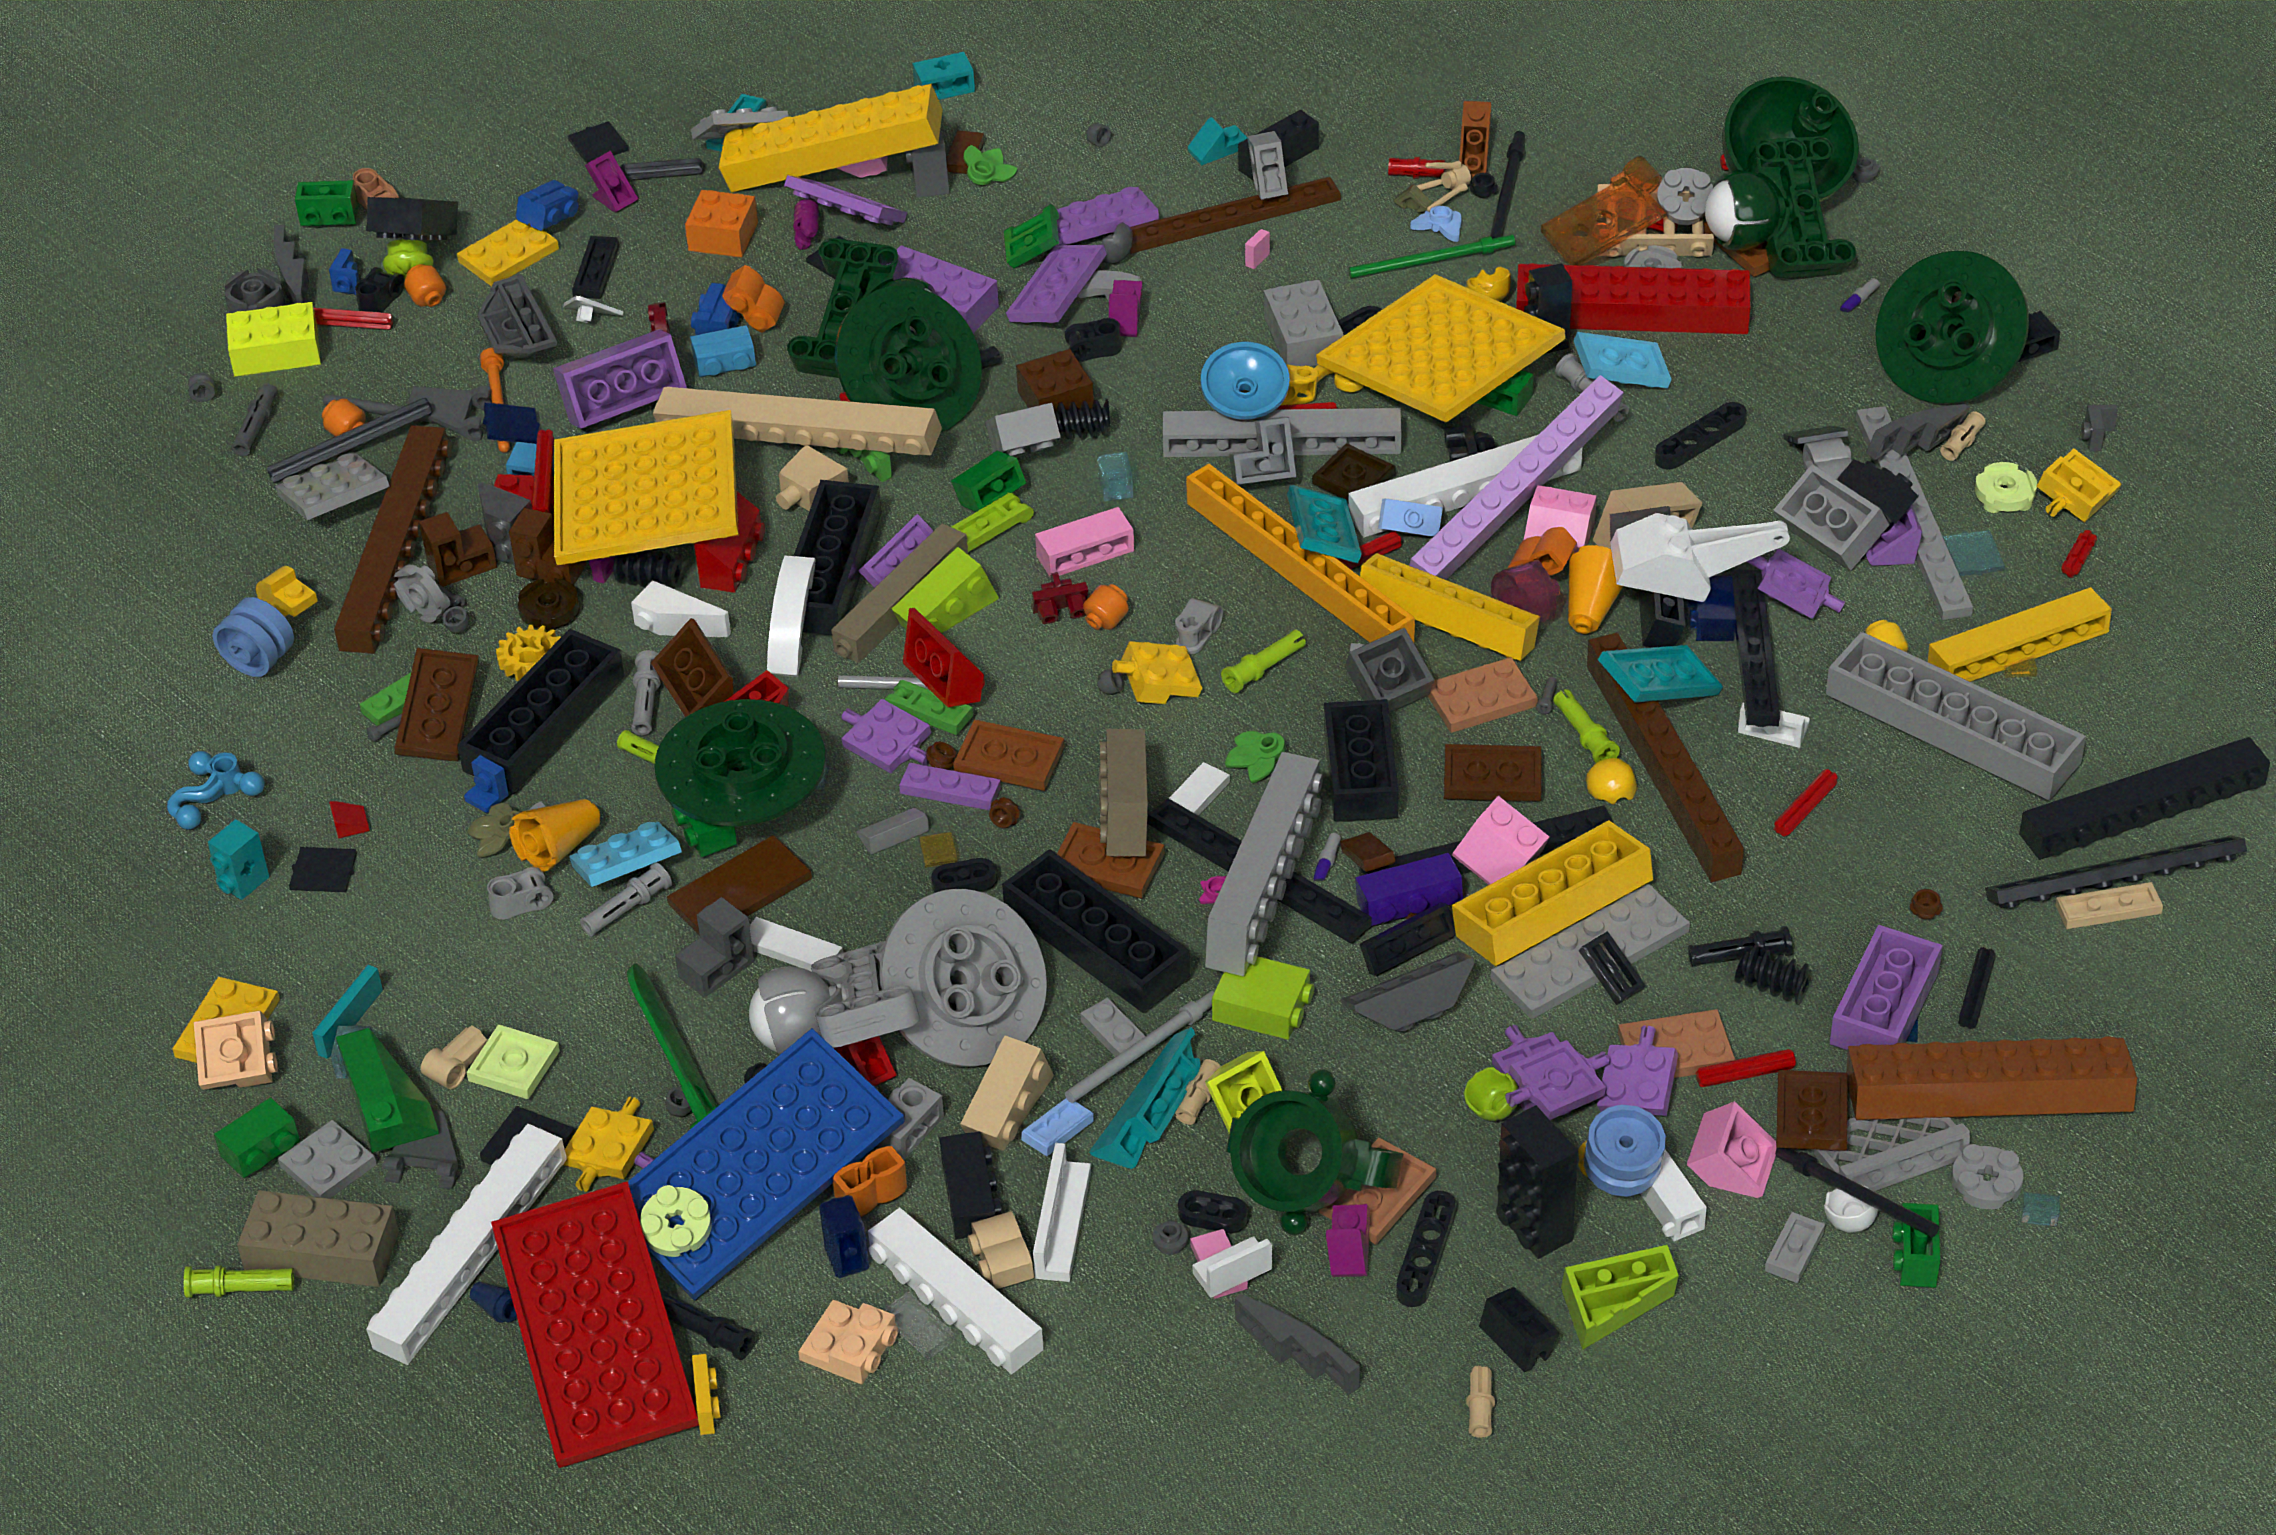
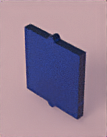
(510, 423)

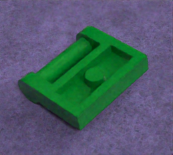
(1031, 237)

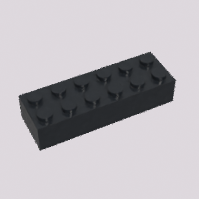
(839, 539)
(544, 707)
(1097, 930)

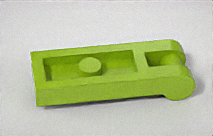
(994, 520)

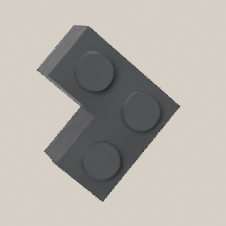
(1272, 459)
(719, 952)

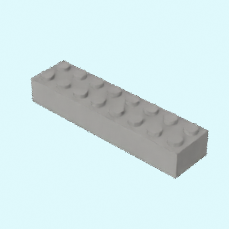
(1955, 715)
(1263, 864)

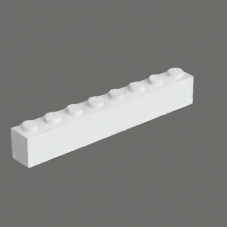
(1444, 486)
(465, 1244)

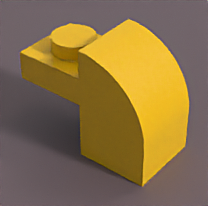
(285, 592)

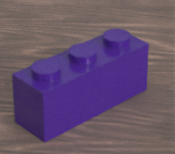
(1409, 888)

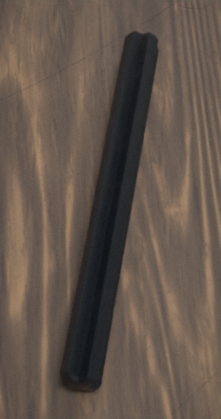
(349, 440)

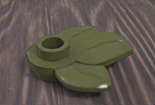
(493, 829)

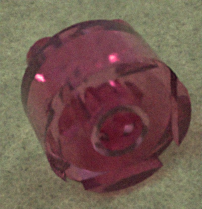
(1527, 588)

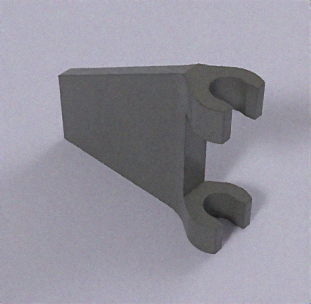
(453, 408)
(430, 1153)

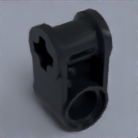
(378, 290)
(1096, 339)

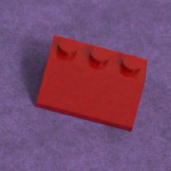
(725, 560)
(940, 663)

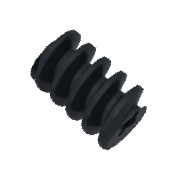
(1083, 418)
(644, 570)
(1773, 975)

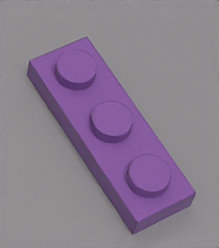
(895, 550)
(949, 786)

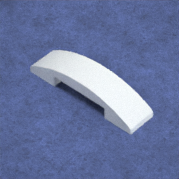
(788, 615)

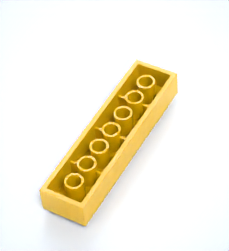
(831, 137)

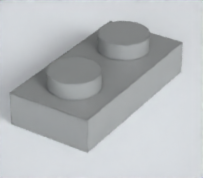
(1111, 1026)
(1794, 1247)

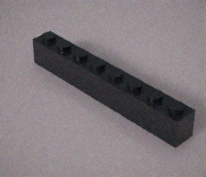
(2144, 798)

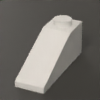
(668, 610)

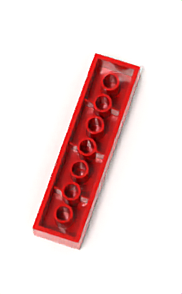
(1653, 298)

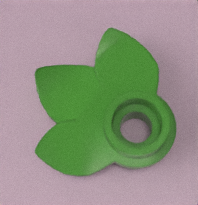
(987, 166)
(1257, 753)

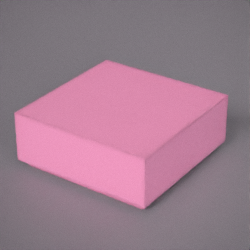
(1257, 248)

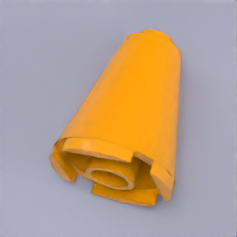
(1591, 587)
(552, 831)

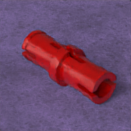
(1413, 167)

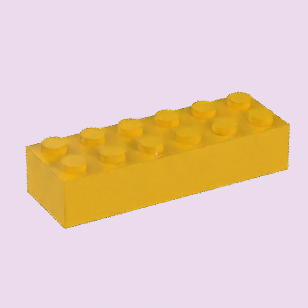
(1552, 892)

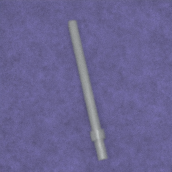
(1187, 1014)

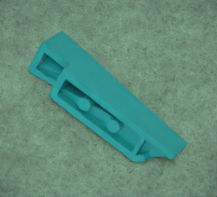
(1150, 1104)

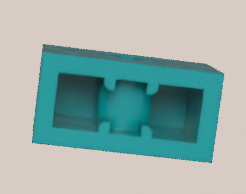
(948, 74)
(238, 859)

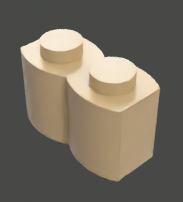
(1001, 1250)

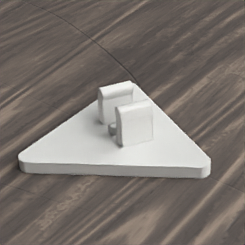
(586, 307)

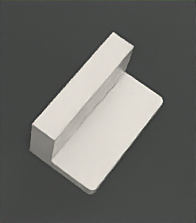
(1789, 732)
(1233, 1266)

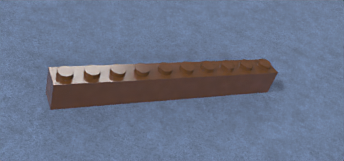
(392, 539)
(1671, 770)

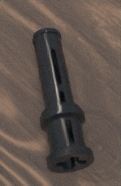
(1725, 950)
(717, 1331)

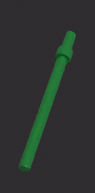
(1484, 246)

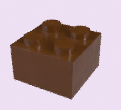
(1054, 380)

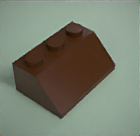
(693, 670)

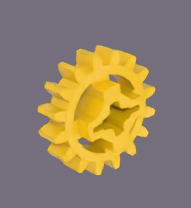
(527, 650)

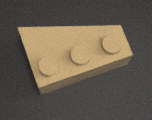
(1675, 495)
(1007, 1092)

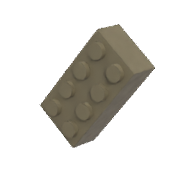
(1123, 792)
(319, 1237)

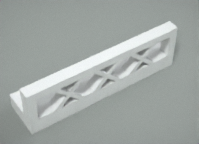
(1060, 1217)

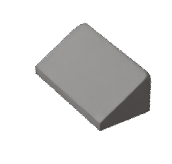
(893, 830)

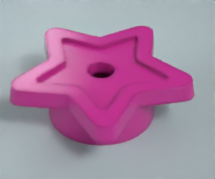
(1210, 888)

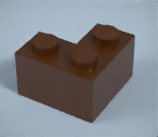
(534, 549)
(455, 553)

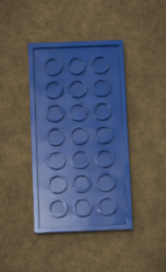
(767, 1154)

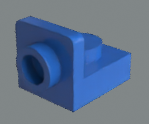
(344, 272)
(490, 784)

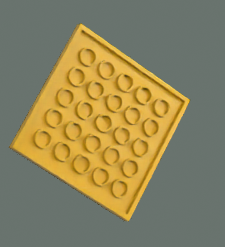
(1440, 347)
(644, 487)

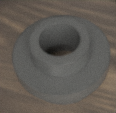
(1865, 170)
(1170, 1244)

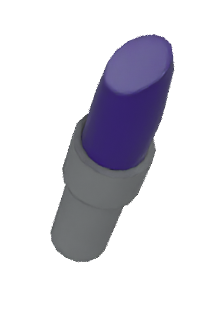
(1860, 295)
(1327, 857)

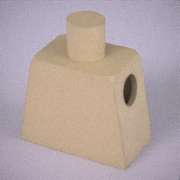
(802, 477)

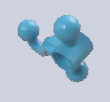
(224, 779)

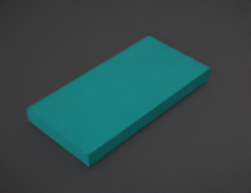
(1323, 523)
(1660, 673)

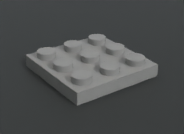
(331, 485)

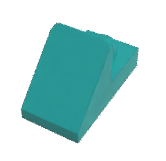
(1215, 142)

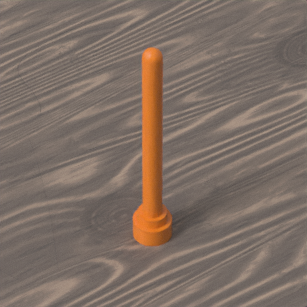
(492, 364)

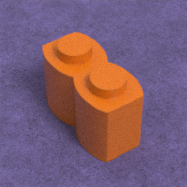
(753, 298)
(1550, 549)
(872, 1181)

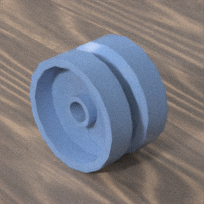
(253, 637)
(1624, 1150)

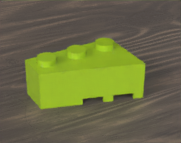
(949, 593)
(1617, 1290)

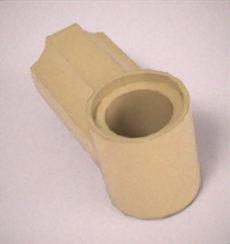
(451, 1063)

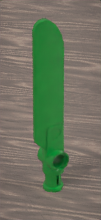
(691, 1081)

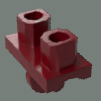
(1059, 595)

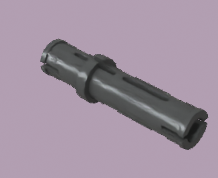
(258, 411)

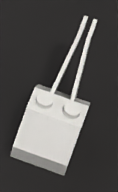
(1674, 560)

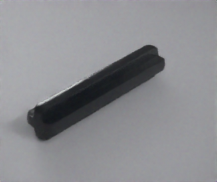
(662, 168)
(1976, 988)

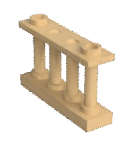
(1692, 244)

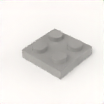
(327, 1161)

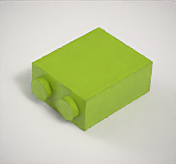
(1264, 999)

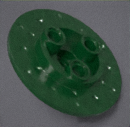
(1966, 342)
(891, 366)
(740, 762)

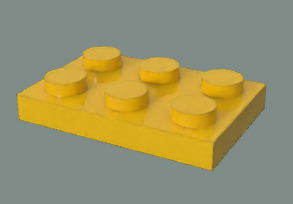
(507, 251)
(225, 999)

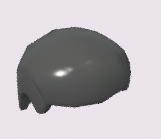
(1119, 244)

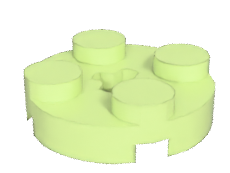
(2019, 491)
(682, 1238)

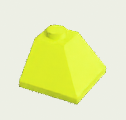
(1241, 1083)

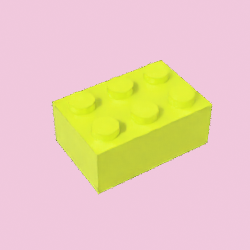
(273, 339)

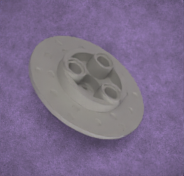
(987, 941)

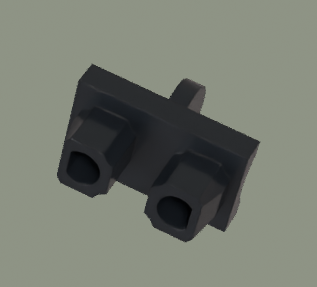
(1463, 442)

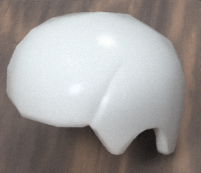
(1848, 1212)

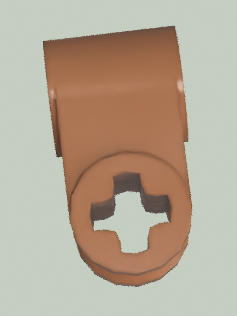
(371, 184)

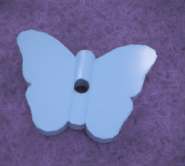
(1439, 219)

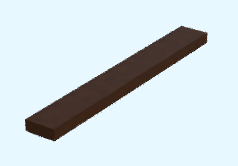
(1233, 214)

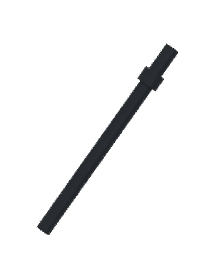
(1515, 155)
(1808, 1165)

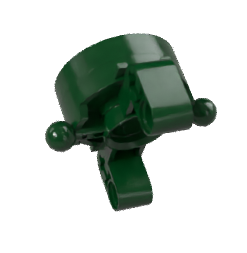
(1260, 1148)

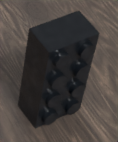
(411, 218)
(1360, 760)
(1537, 1182)

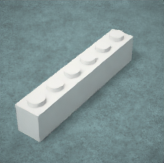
(955, 1291)

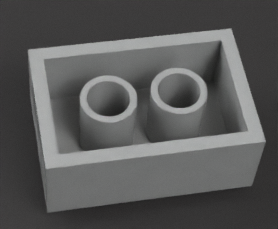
(1300, 321)
(1831, 517)

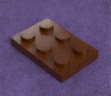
(1492, 771)
(1812, 1110)

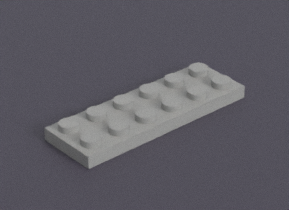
(1557, 970)

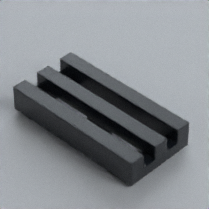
(1594, 953)

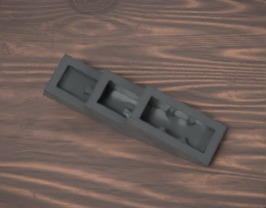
(291, 269)
(1920, 428)
(1288, 1337)

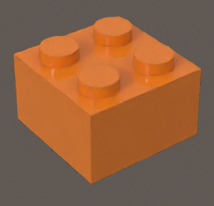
(721, 223)

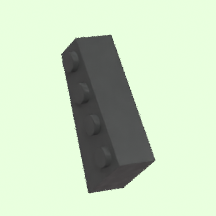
(929, 169)

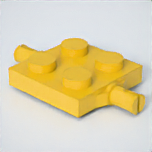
(607, 1143)

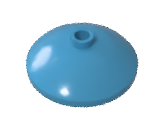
(1248, 368)

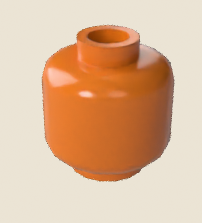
(425, 285)
(342, 416)
(1106, 607)

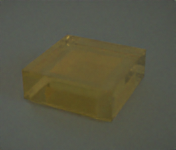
(2021, 668)
(938, 849)

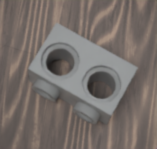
(1267, 165)
(921, 1112)

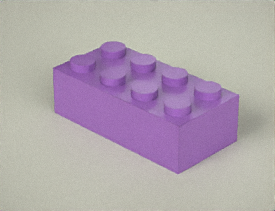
(965, 290)
(618, 378)
(1886, 990)

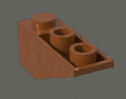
(1475, 136)

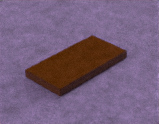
(436, 704)
(744, 881)

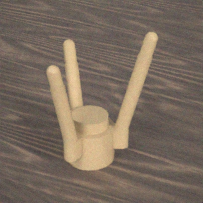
(1455, 177)

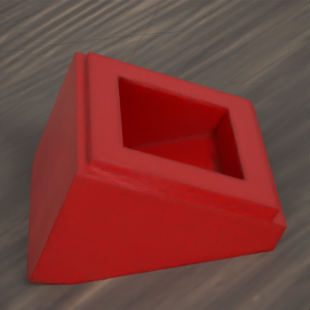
(348, 818)

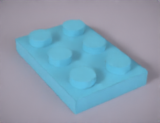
(1622, 360)
(624, 853)

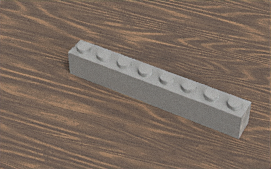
(1311, 432)

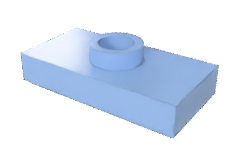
(1410, 517)
(1057, 1126)

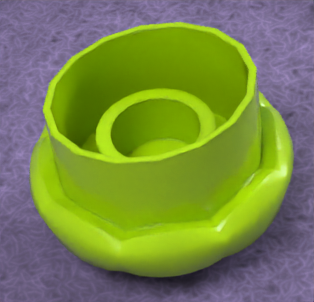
(404, 255)

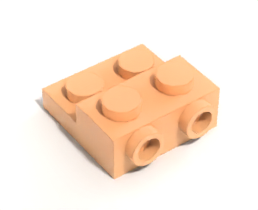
(235, 1050)
(849, 1340)

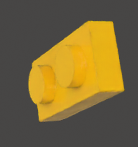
(707, 1406)

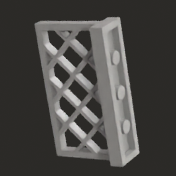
(1896, 1160)

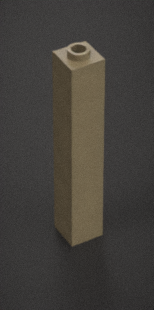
(873, 617)

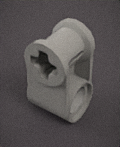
(1197, 624)
(516, 893)

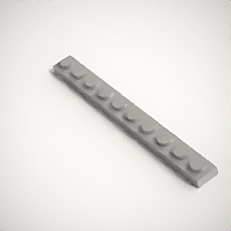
(1932, 552)

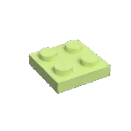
(513, 1061)

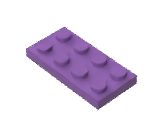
(845, 200)
(1103, 214)
(1056, 283)

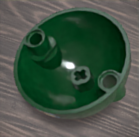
(1778, 110)

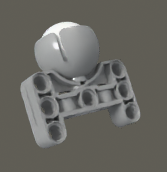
(836, 999)

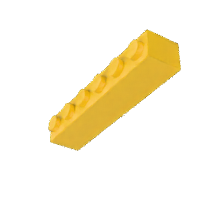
(1454, 607)
(2025, 634)

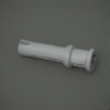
(1574, 372)
(646, 683)
(639, 892)

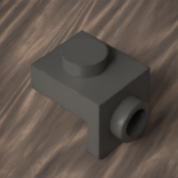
(2097, 420)

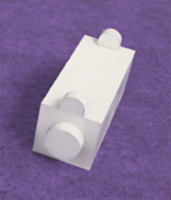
(1675, 1202)

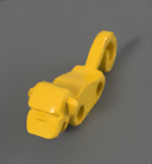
(1305, 379)

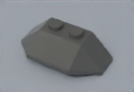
(515, 320)
(1414, 995)

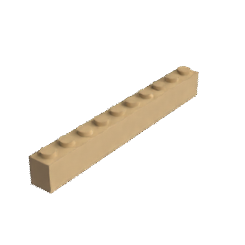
(810, 420)

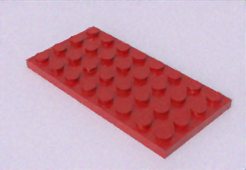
(594, 1324)

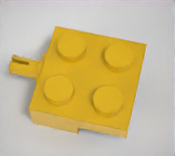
(2077, 485)
(1158, 671)

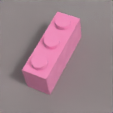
(1084, 542)

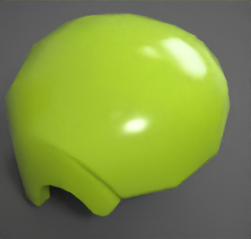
(1487, 1093)

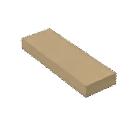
(2109, 905)

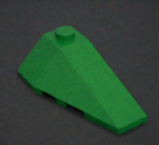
(385, 1095)

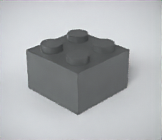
(1390, 670)

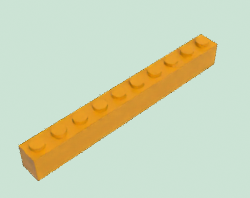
(1277, 545)

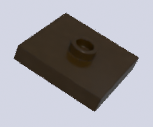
(1351, 471)

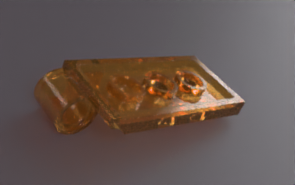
(1624, 202)

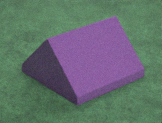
(1898, 542)

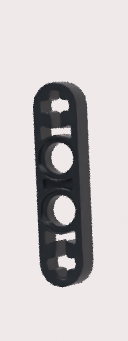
(1674, 452)
(1425, 1248)

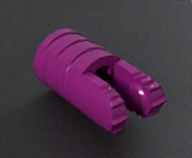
(805, 222)

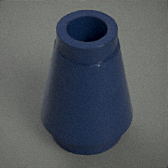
(494, 1301)

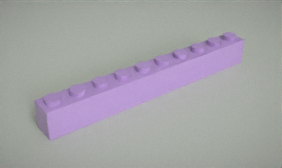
(1519, 480)

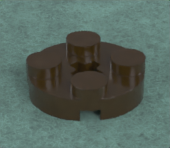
(561, 611)

